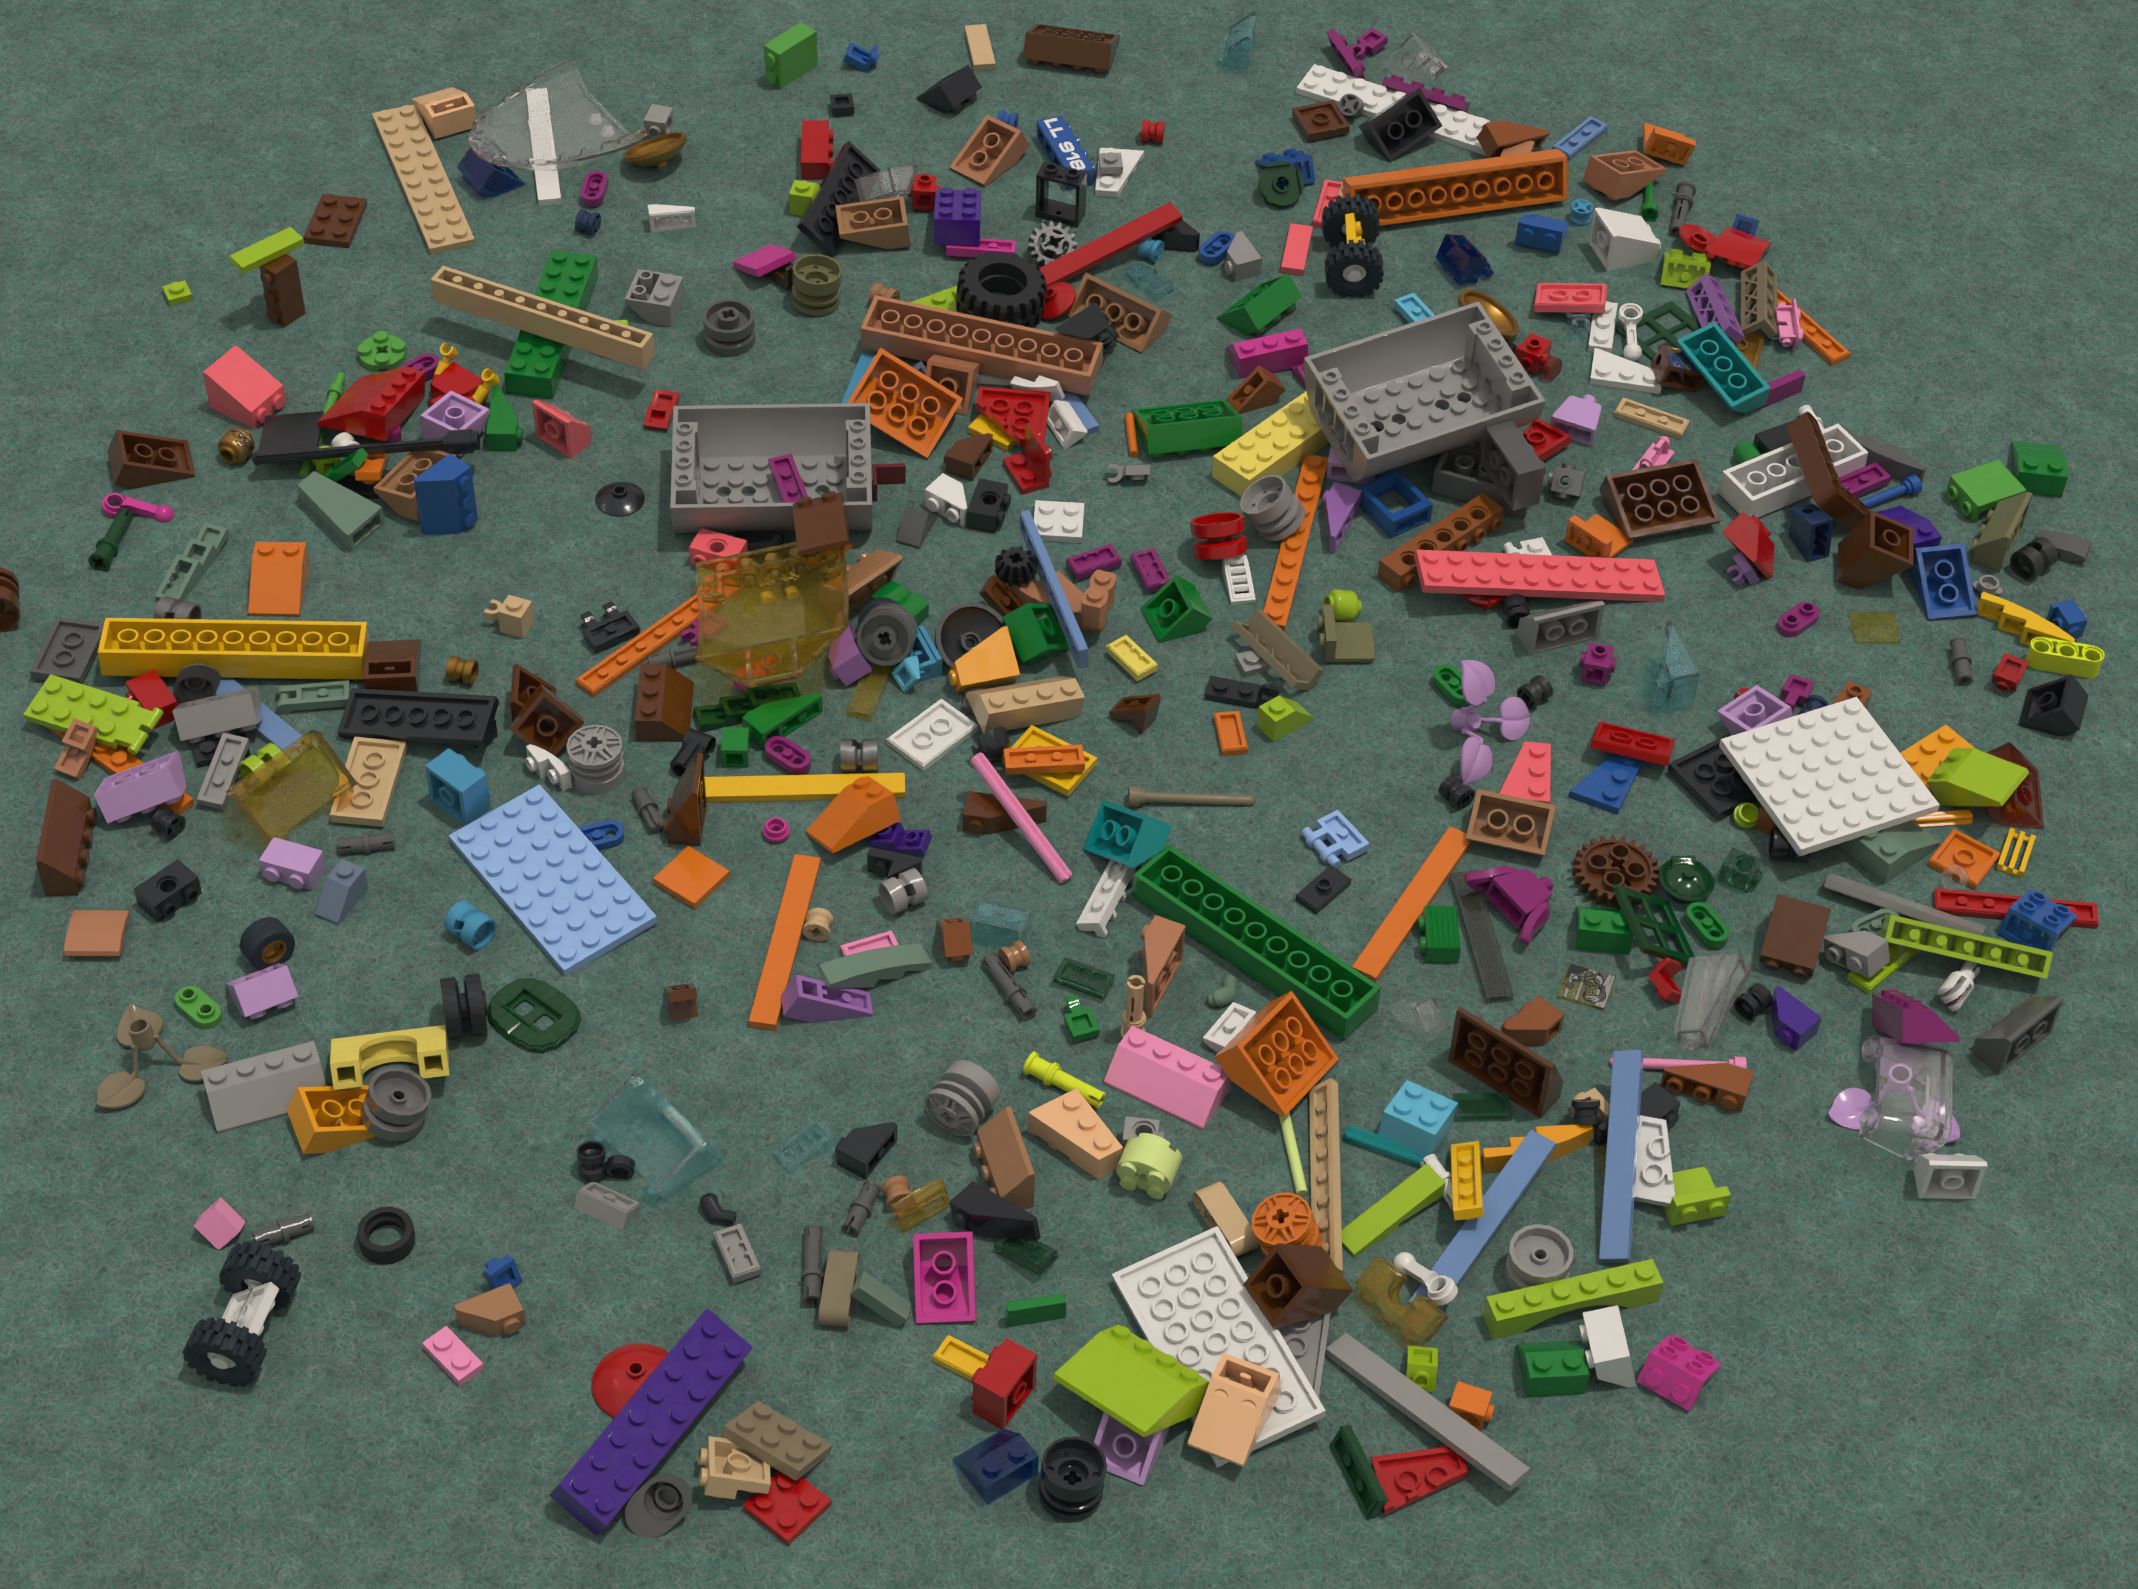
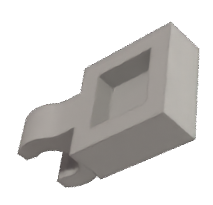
(1135, 471)

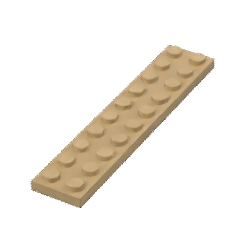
(423, 179)

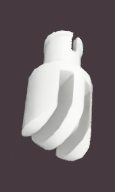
(1959, 986)

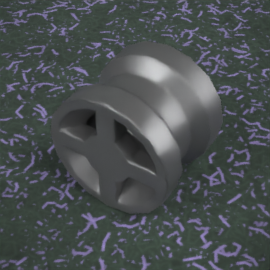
(1347, 102)

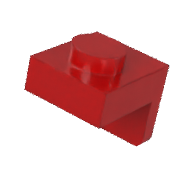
(2009, 672)
(1662, 979)

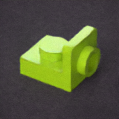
(1422, 1366)

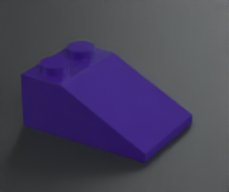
(1923, 530)

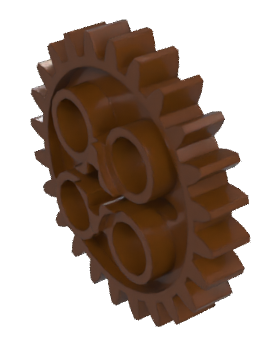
(1612, 863)

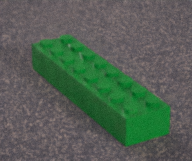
(538, 361)

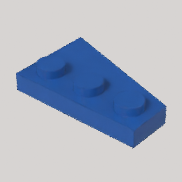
(1608, 783)

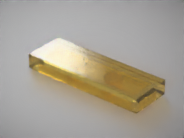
(869, 692)

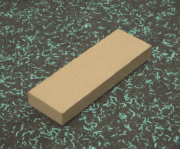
(980, 47)
(1651, 418)

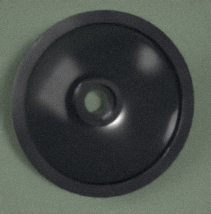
(965, 623)

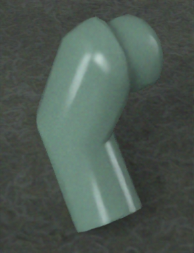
(1225, 994)

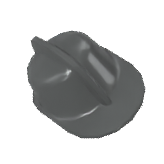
(196, 682)
(658, 1505)

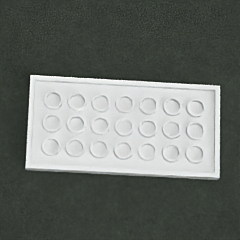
(1197, 1310)

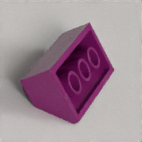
(1908, 1019)

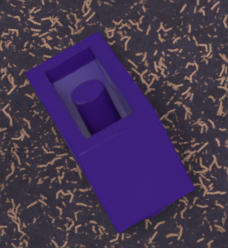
(1792, 1020)

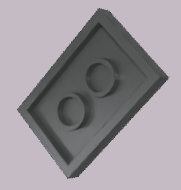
(68, 650)

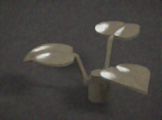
(141, 1031)

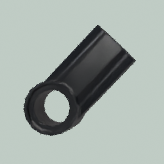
(692, 744)

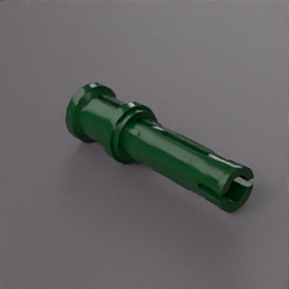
(108, 546)

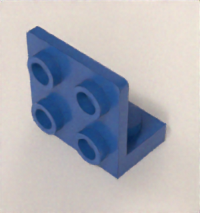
(1297, 159)
(2036, 921)

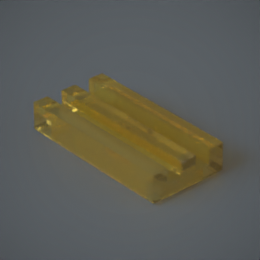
(920, 1200)

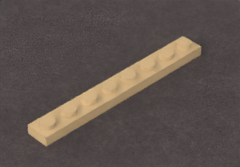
(1326, 1167)

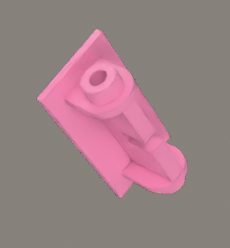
(1790, 332)
(1656, 454)

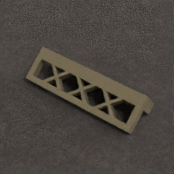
(1764, 296)
(1279, 650)

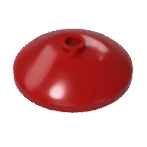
(613, 1377)

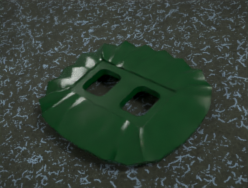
(546, 1002)

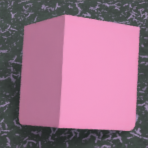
(219, 1223)

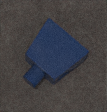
(1810, 531)

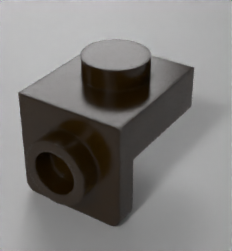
(783, 275)

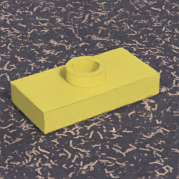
(1131, 658)

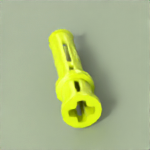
(1053, 1075)

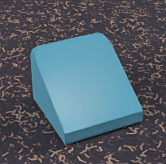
(907, 673)

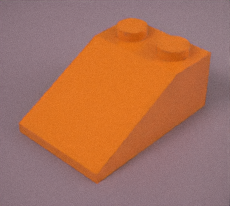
(278, 578)
(854, 815)

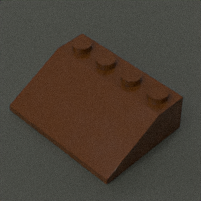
(1070, 47)
(1659, 499)
(1504, 1064)

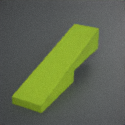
(1398, 1205)

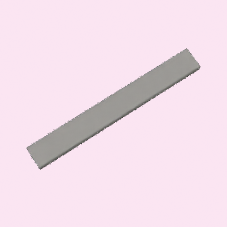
(1428, 1412)

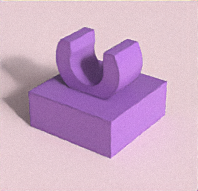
(1744, 570)

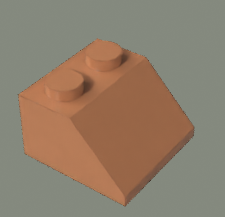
(957, 376)

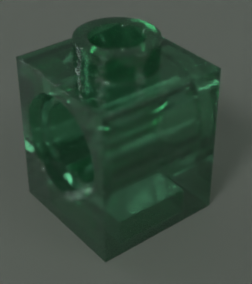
(1741, 870)

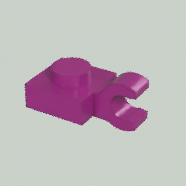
(1796, 690)

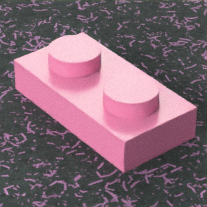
(453, 1355)

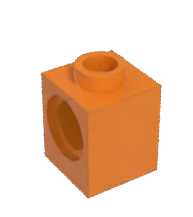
(1472, 1404)

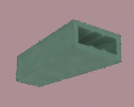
(340, 510)

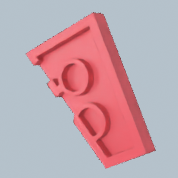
(1530, 773)

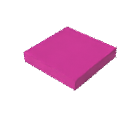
(764, 260)

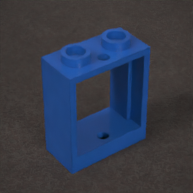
(1395, 523)

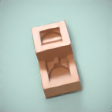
(79, 746)

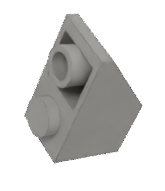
(1857, 951)

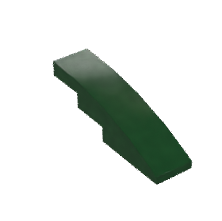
(733, 708)

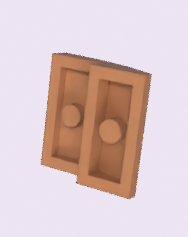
(96, 933)

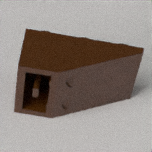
(392, 665)

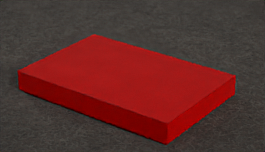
(1633, 743)

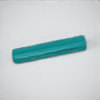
(1381, 1145)

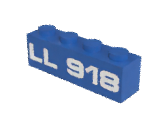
(1063, 146)

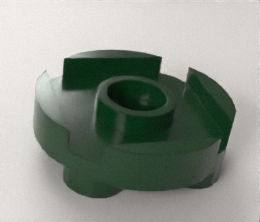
(1287, 173)

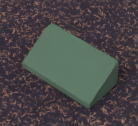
(881, 1299)

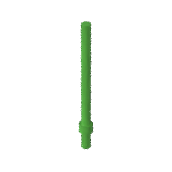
(334, 393)

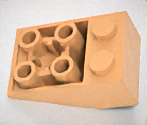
(446, 111)
(1235, 1409)

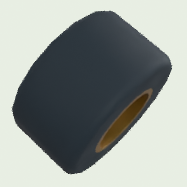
(267, 943)

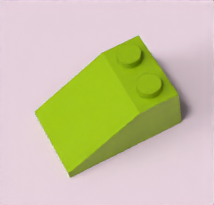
(1975, 779)

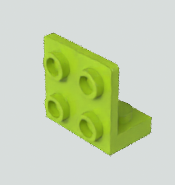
(1683, 269)

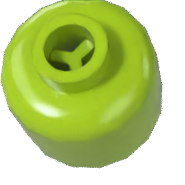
(1345, 604)

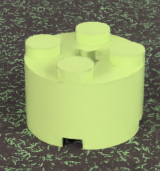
(1148, 1165)

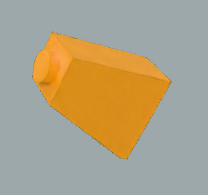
(986, 664)

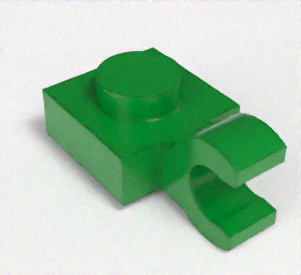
(1079, 1022)

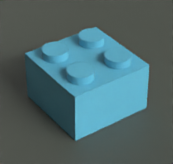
(1418, 1119)

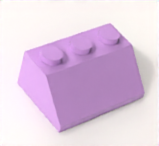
(141, 788)

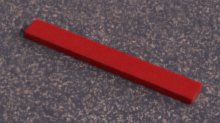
(1111, 244)

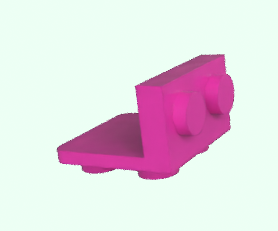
(1677, 1371)

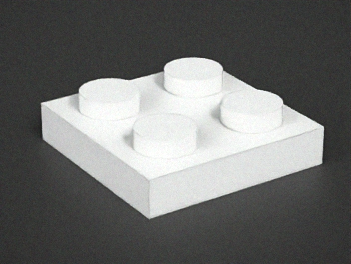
(1059, 521)

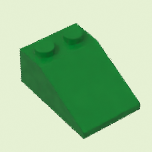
(2039, 468)

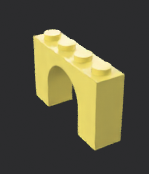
(356, 1054)

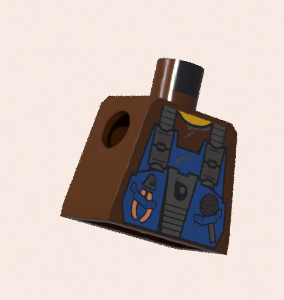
(1675, 369)

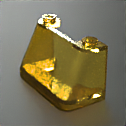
(291, 786)

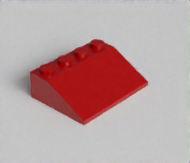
(377, 403)

